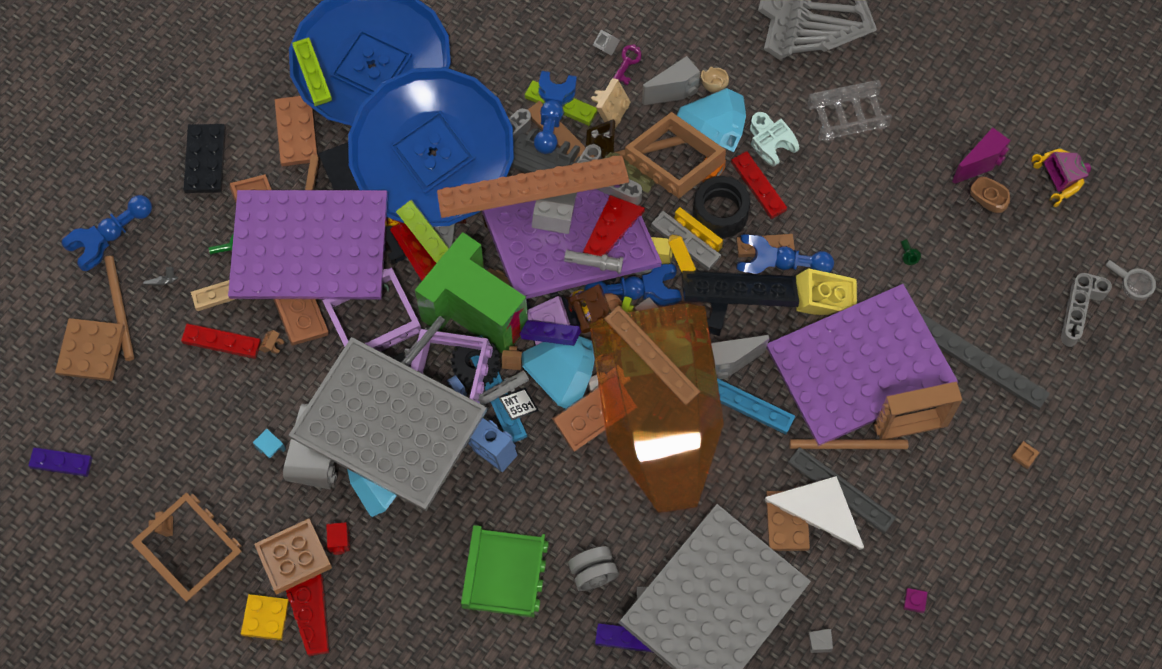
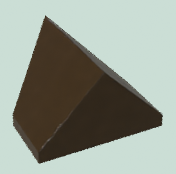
(602, 136)

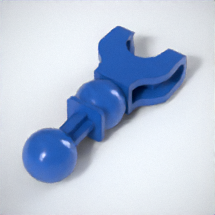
(551, 112)
(108, 230)
(783, 257)
(649, 285)

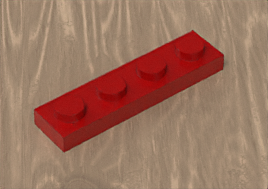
(759, 185)
(221, 341)

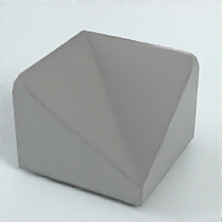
(606, 42)
(820, 641)

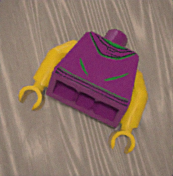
(1065, 170)

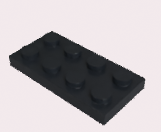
(204, 158)

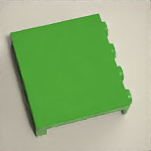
(504, 572)

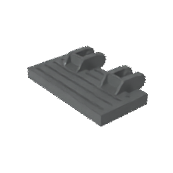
(530, 160)

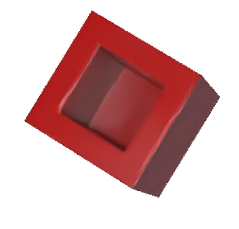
(338, 538)

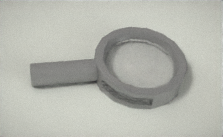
(1136, 283)

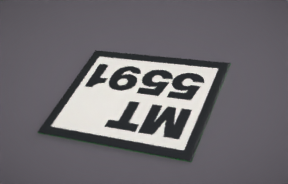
(518, 403)

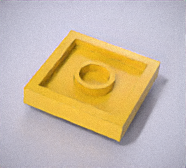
(265, 617)

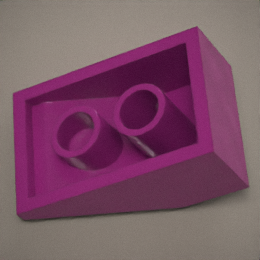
(983, 157)

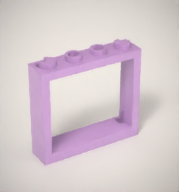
(390, 338)
(463, 341)

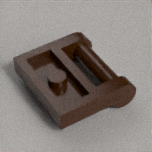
(596, 304)

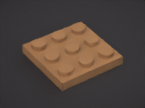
(90, 349)
(292, 556)

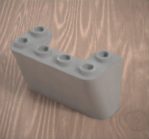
(308, 466)

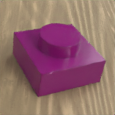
(915, 600)

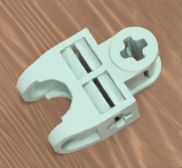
(770, 136)

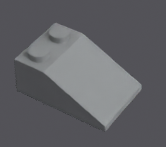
(672, 84)
(554, 213)
(735, 354)

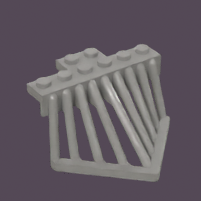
(791, 15)

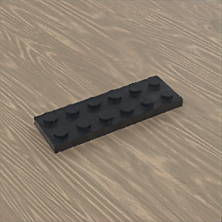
(740, 289)

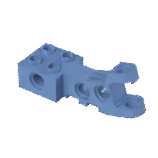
(487, 439)

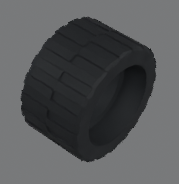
(722, 187)

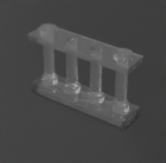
(852, 94)

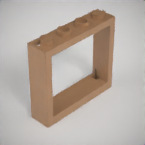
(714, 153)
(943, 397)
(207, 516)

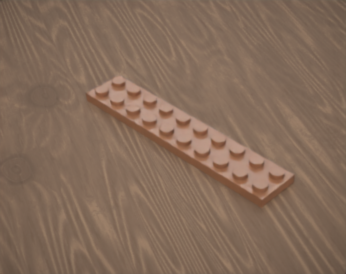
(532, 186)
(299, 316)

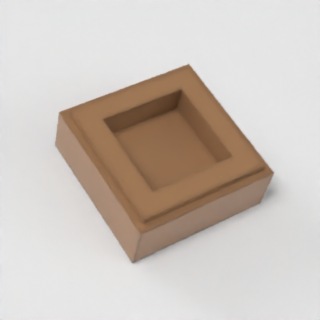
(1025, 455)

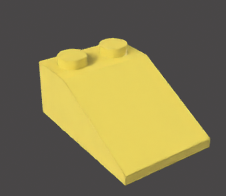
(825, 292)

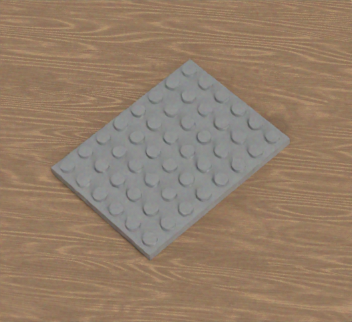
(388, 423)
(715, 598)

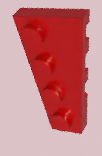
(612, 225)
(413, 249)
(310, 613)

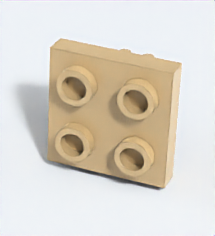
(612, 102)

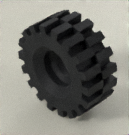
(466, 373)

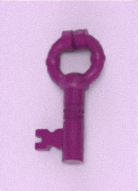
(626, 62)

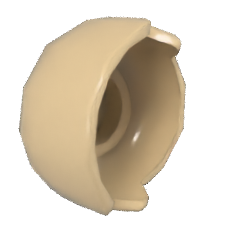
(714, 79)

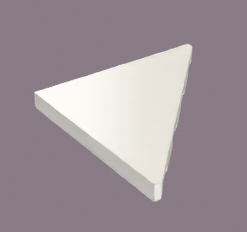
(821, 506)

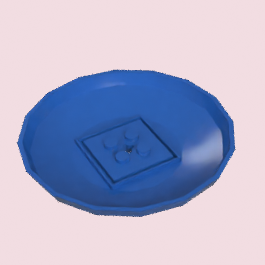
(365, 32)
(423, 113)

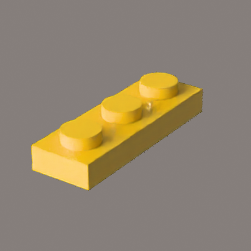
(698, 229)

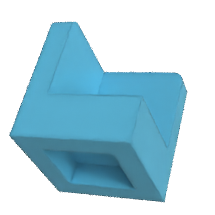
(268, 444)

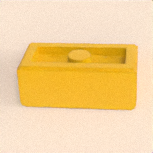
(681, 253)

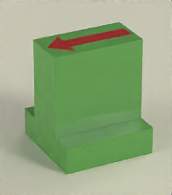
(472, 296)

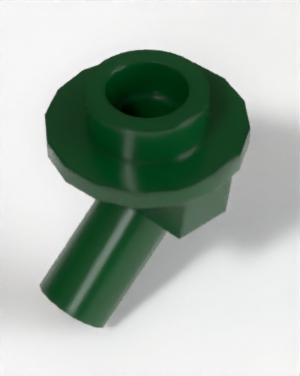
(911, 255)

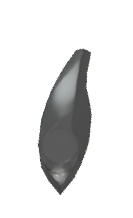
(163, 280)

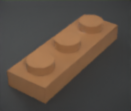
(777, 241)

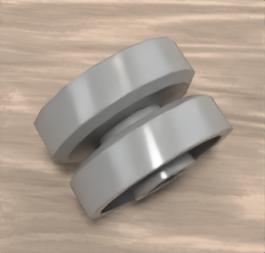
(593, 568)

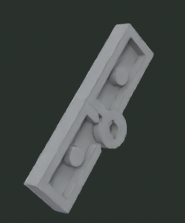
(696, 247)

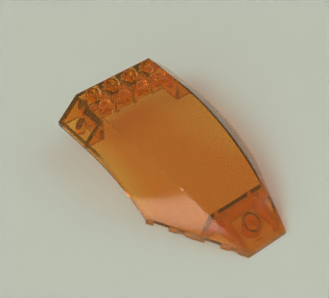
(646, 424)

